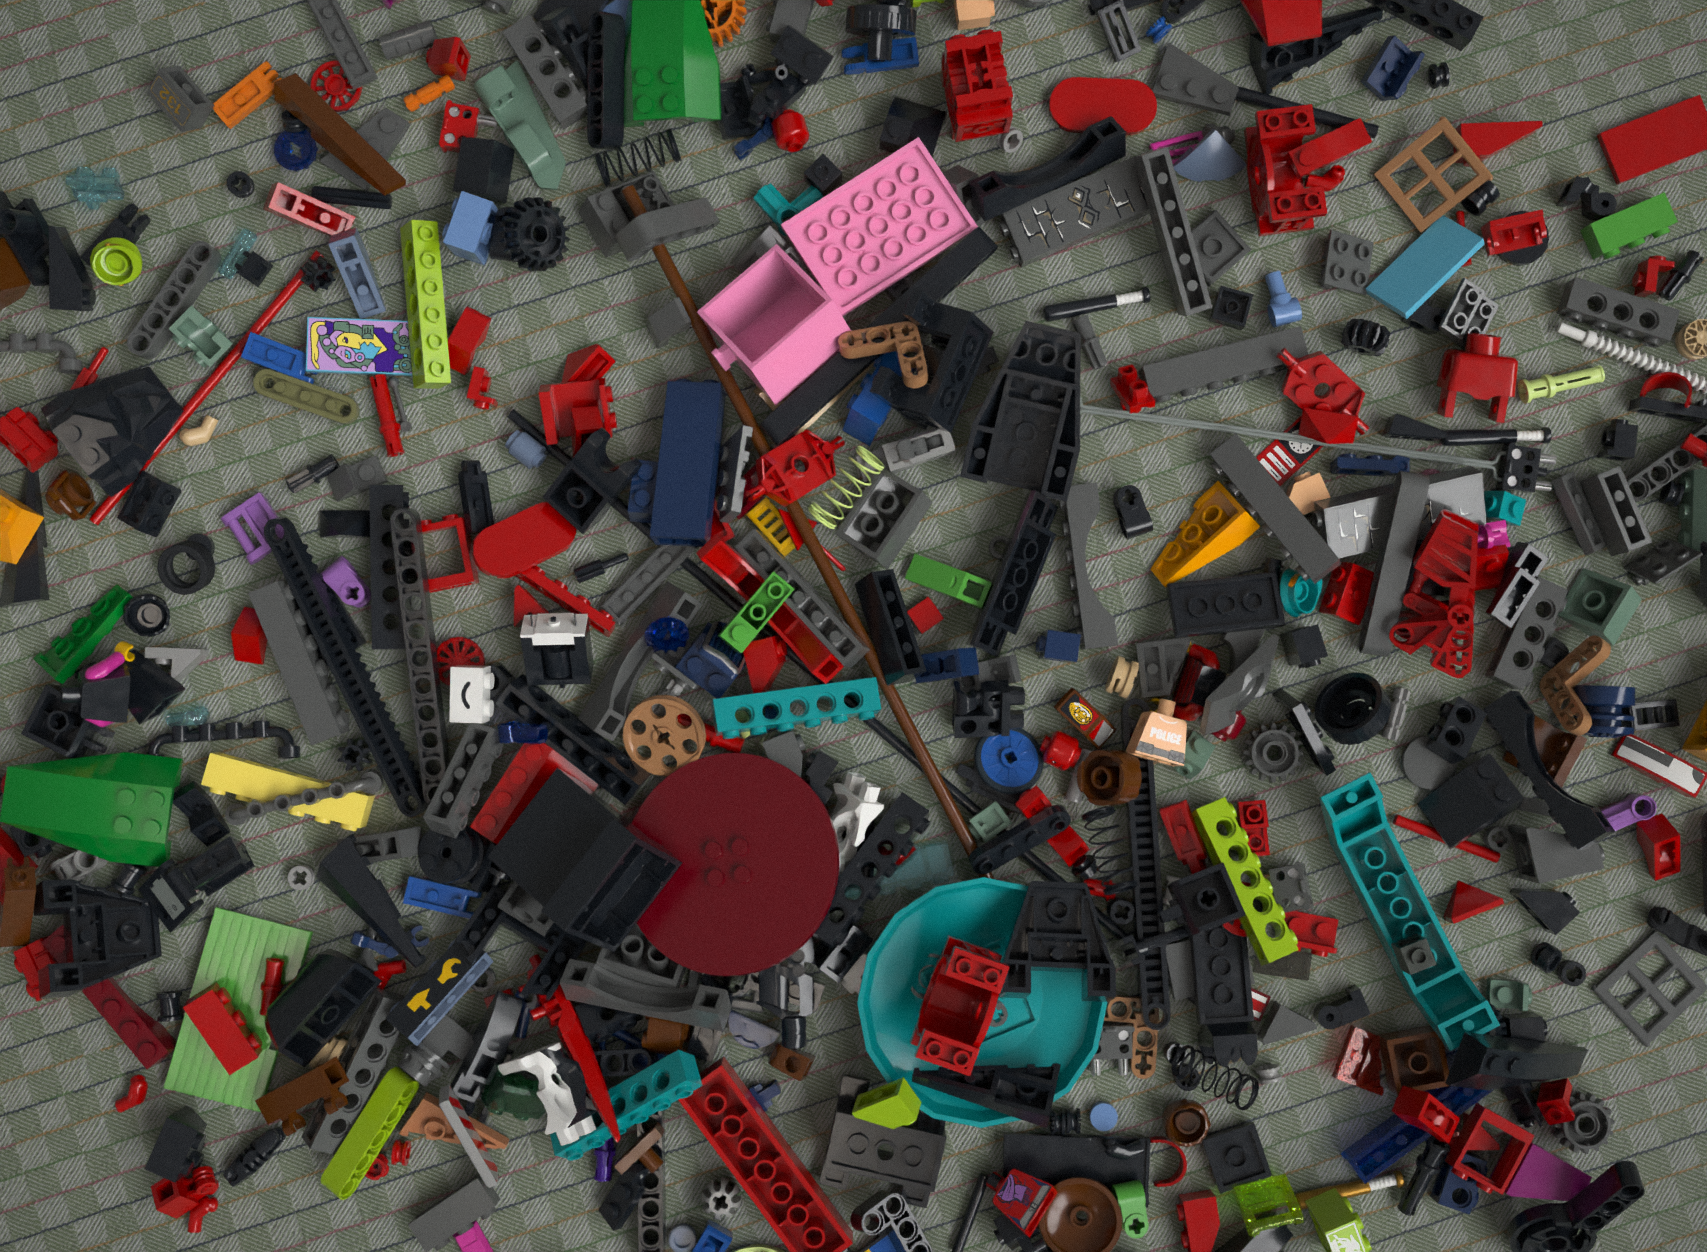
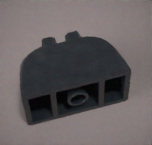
(317, 1004)

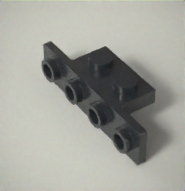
(32, 248)

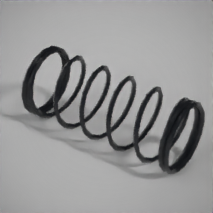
(604, 169)
(1091, 816)
(1255, 1088)

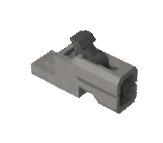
(911, 451)

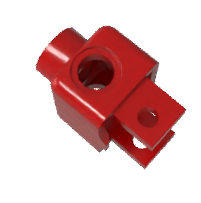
(1479, 372)

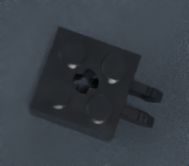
(68, 737)

